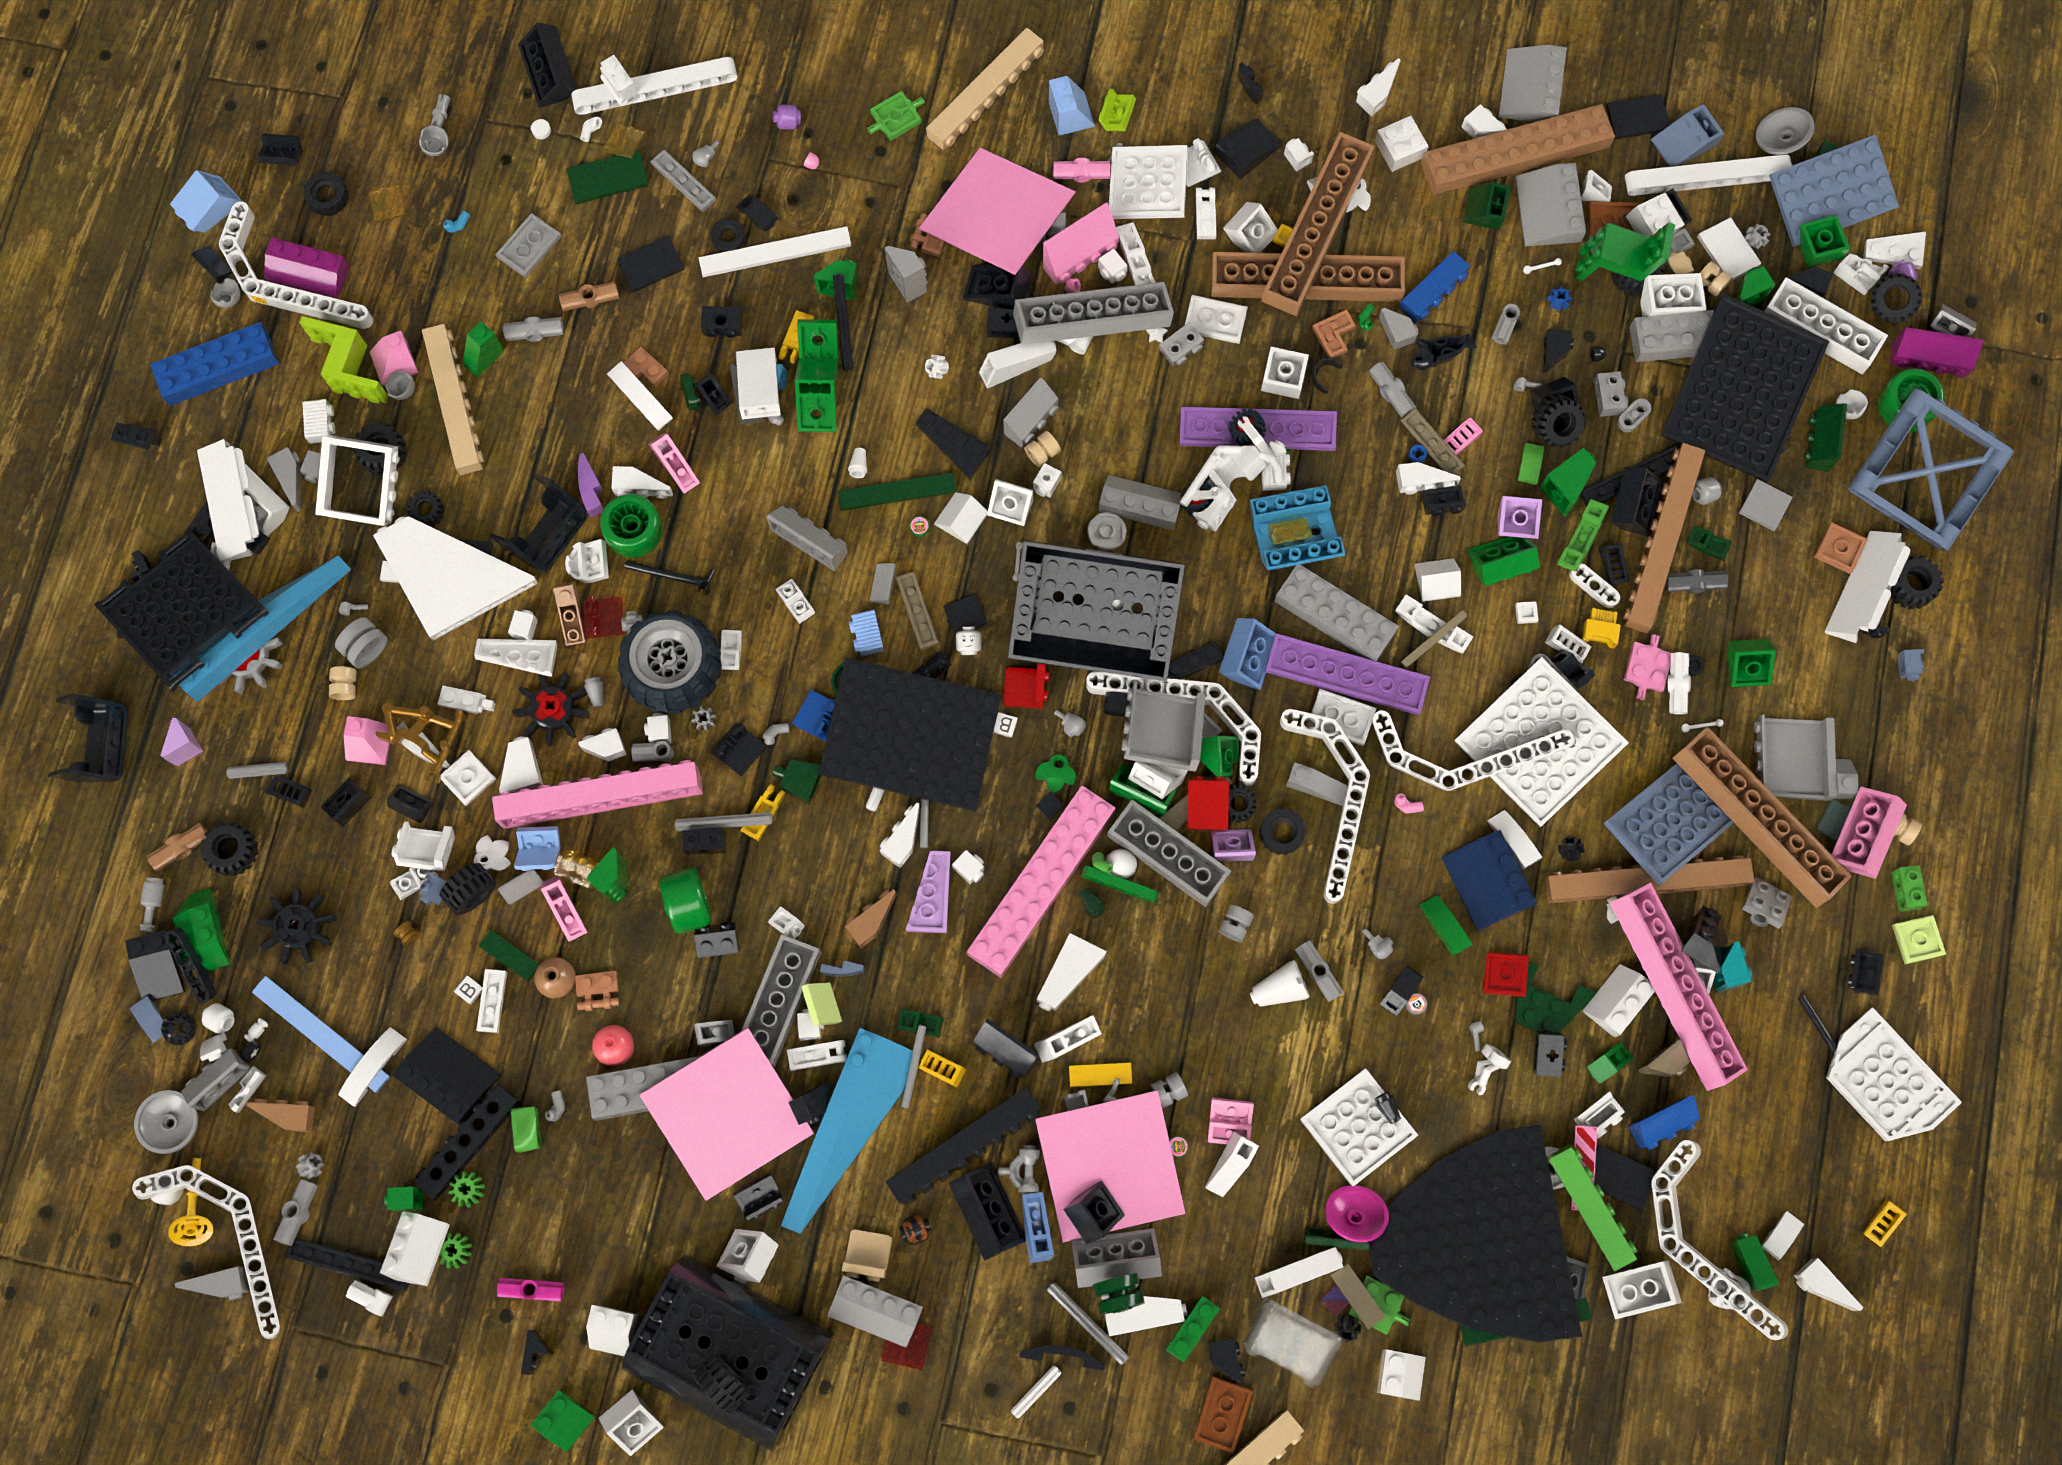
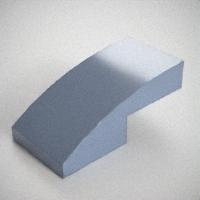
(847, 969)
(148, 1017)

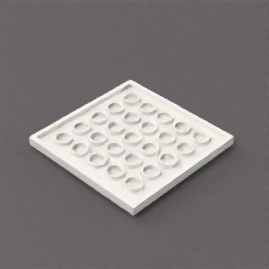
(1528, 711)

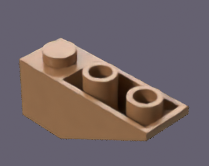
(569, 612)
(868, 924)
(287, 1116)

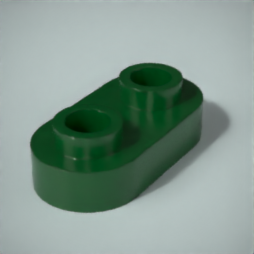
(692, 399)

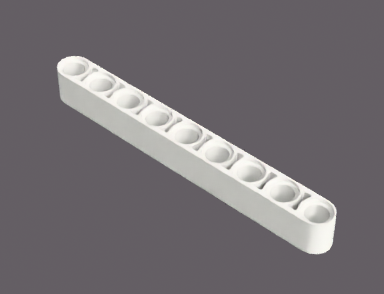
(658, 85)
(1704, 175)

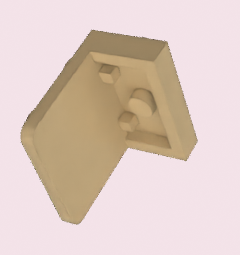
(867, 1255)

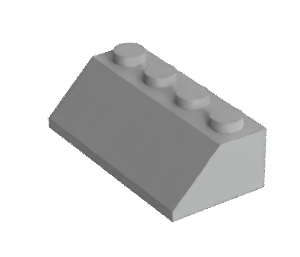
(1140, 502)
(807, 537)
(1116, 1256)
(874, 1311)

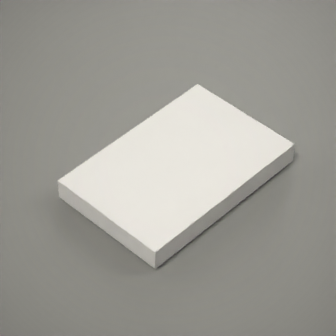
(1729, 249)
(1216, 318)
(1351, 715)

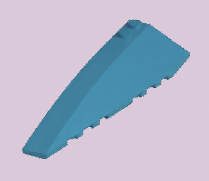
(283, 607)
(863, 1096)

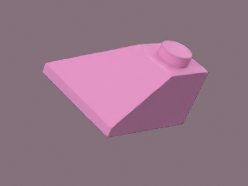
(392, 355)
(362, 743)

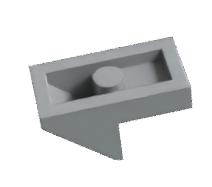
(713, 1032)

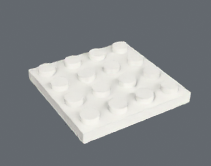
(1148, 182)
(1355, 1130)

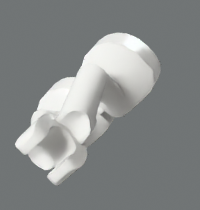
(1482, 1073)

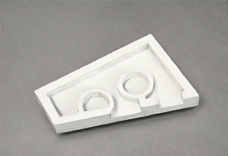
(1896, 248)

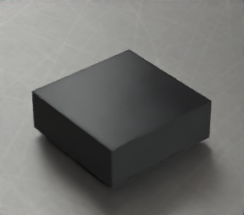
(1050, 806)

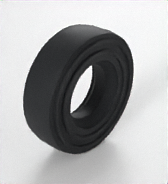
(727, 224)

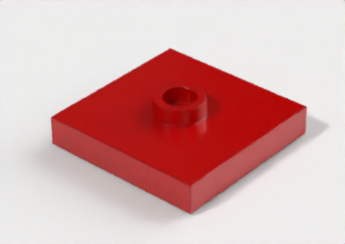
(1506, 974)

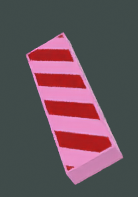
(1586, 1142)

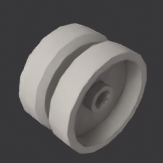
(361, 642)

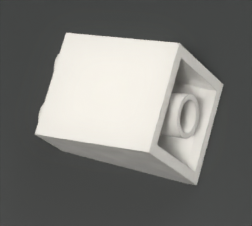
(611, 1329)

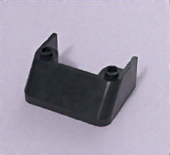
(553, 531)
(104, 742)

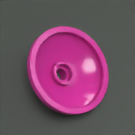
(1359, 1205)

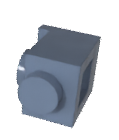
(1910, 664)
(431, 889)

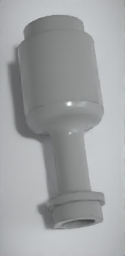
(151, 898)

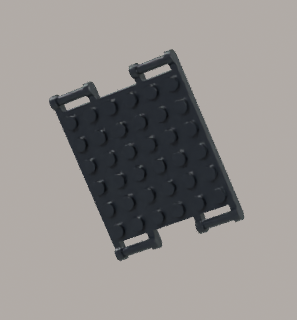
(180, 609)

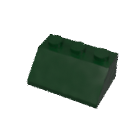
(1825, 437)

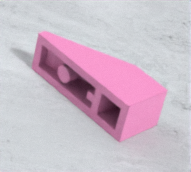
(674, 462)
(563, 907)

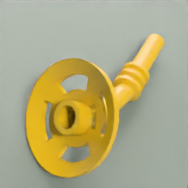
(190, 1222)

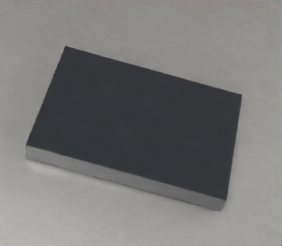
(1638, 116)
(650, 264)
(1622, 1177)

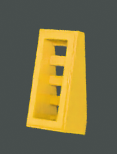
(957, 1076)
(1895, 1221)

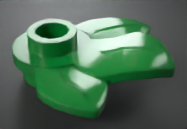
(1055, 776)

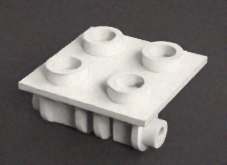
(1200, 163)

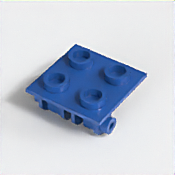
(815, 715)

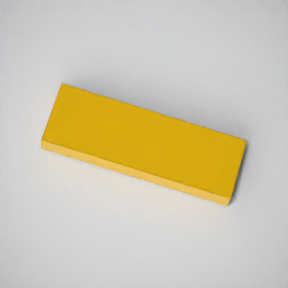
(1100, 1074)

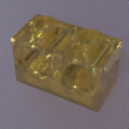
(574, 867)

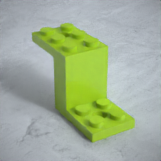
(344, 360)

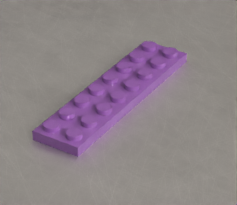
(1291, 427)
(1347, 674)

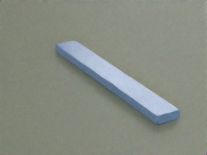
(314, 1028)

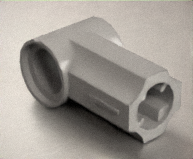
(1505, 324)
(650, 752)

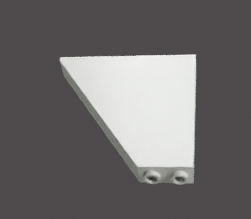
(446, 577)

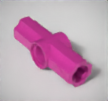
(543, 1289)

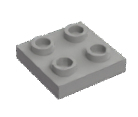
(1766, 904)

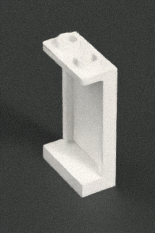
(757, 383)

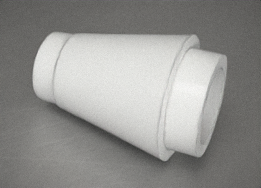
(858, 464)

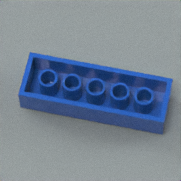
(214, 364)

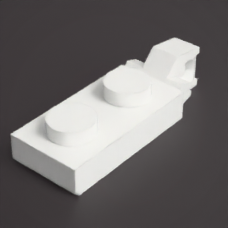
(464, 700)

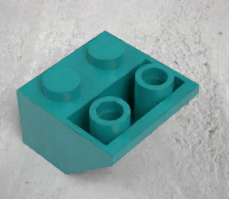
(1733, 971)

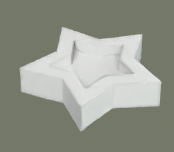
(1156, 334)

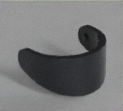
(1325, 361)

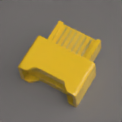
(1601, 627)

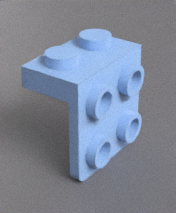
(537, 848)

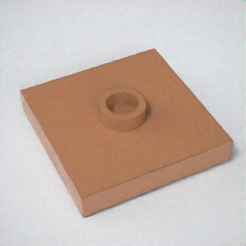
(1840, 548)

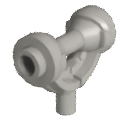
(1028, 1156)

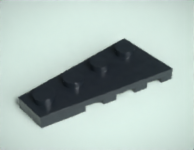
(959, 446)
(203, 525)

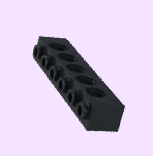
(464, 1155)

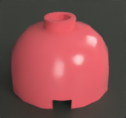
(613, 1045)

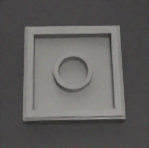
(1765, 505)

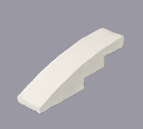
(1134, 254)

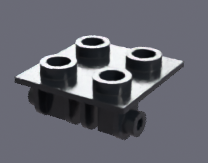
(738, 749)

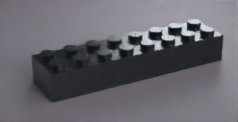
(963, 1146)

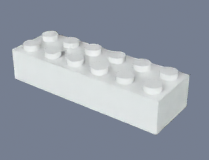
(1849, 338)

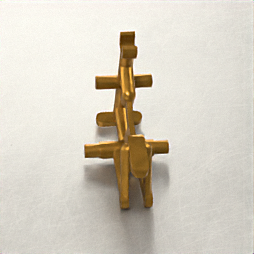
(424, 718)

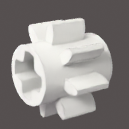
(936, 366)

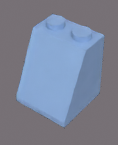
(1069, 106)
(204, 201)

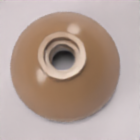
(561, 984)

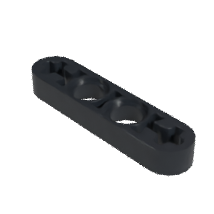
(192, 963)

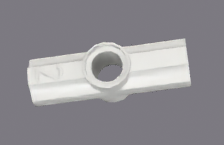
(1679, 683)

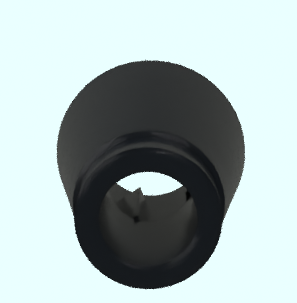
(1387, 1106)

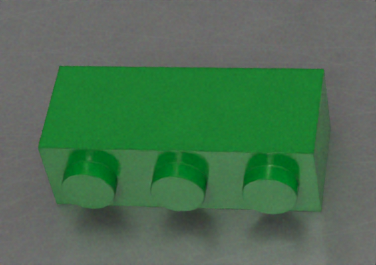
(1192, 1329)

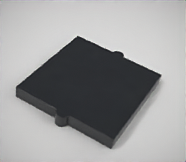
(965, 613)

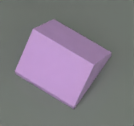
(1519, 517)
(180, 744)
(1233, 845)

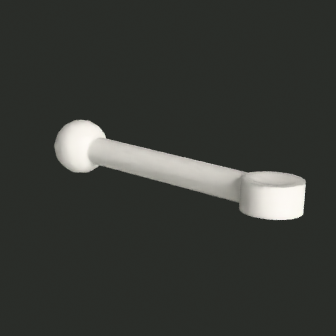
(1527, 269)
(1685, 728)

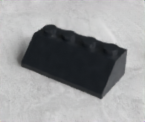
(547, 65)
(988, 1211)

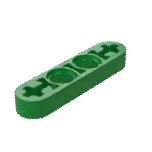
(1119, 884)

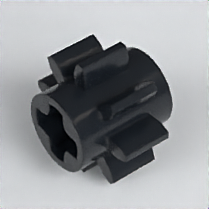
(1571, 848)
(1347, 1327)

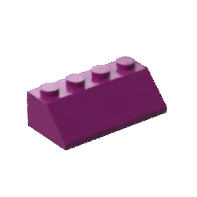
(304, 268)
(1935, 352)

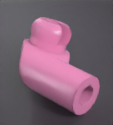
(1406, 806)

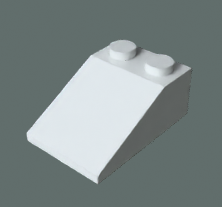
(1642, 1289)

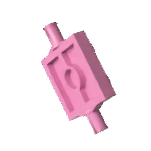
(1648, 667)

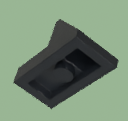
(533, 1345)

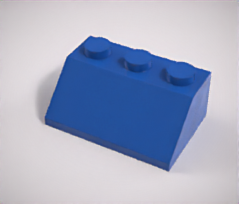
(1665, 1123)

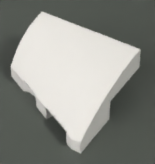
(1860, 273)
(249, 1085)

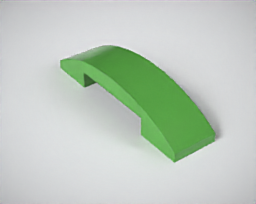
(1584, 535)

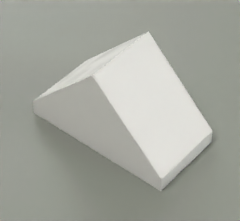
(1595, 188)

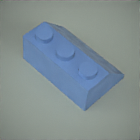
(1248, 653)

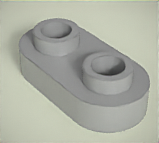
(1633, 416)

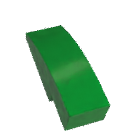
(1445, 925)

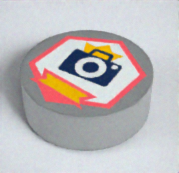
(1417, 1004)

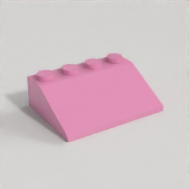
(1080, 244)

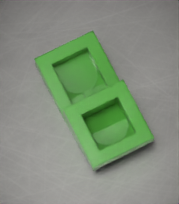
(1531, 463)

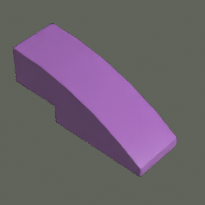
(589, 487)

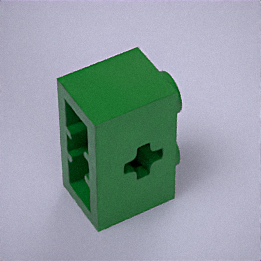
(404, 1199)

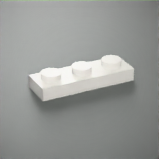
(491, 1001)

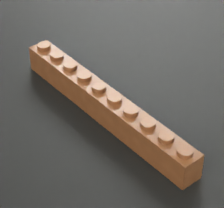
(1664, 538)
(1620, 881)

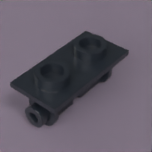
(937, 665)

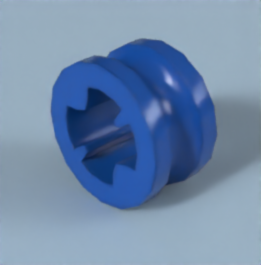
(1421, 449)

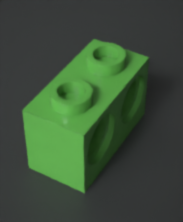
(1909, 888)

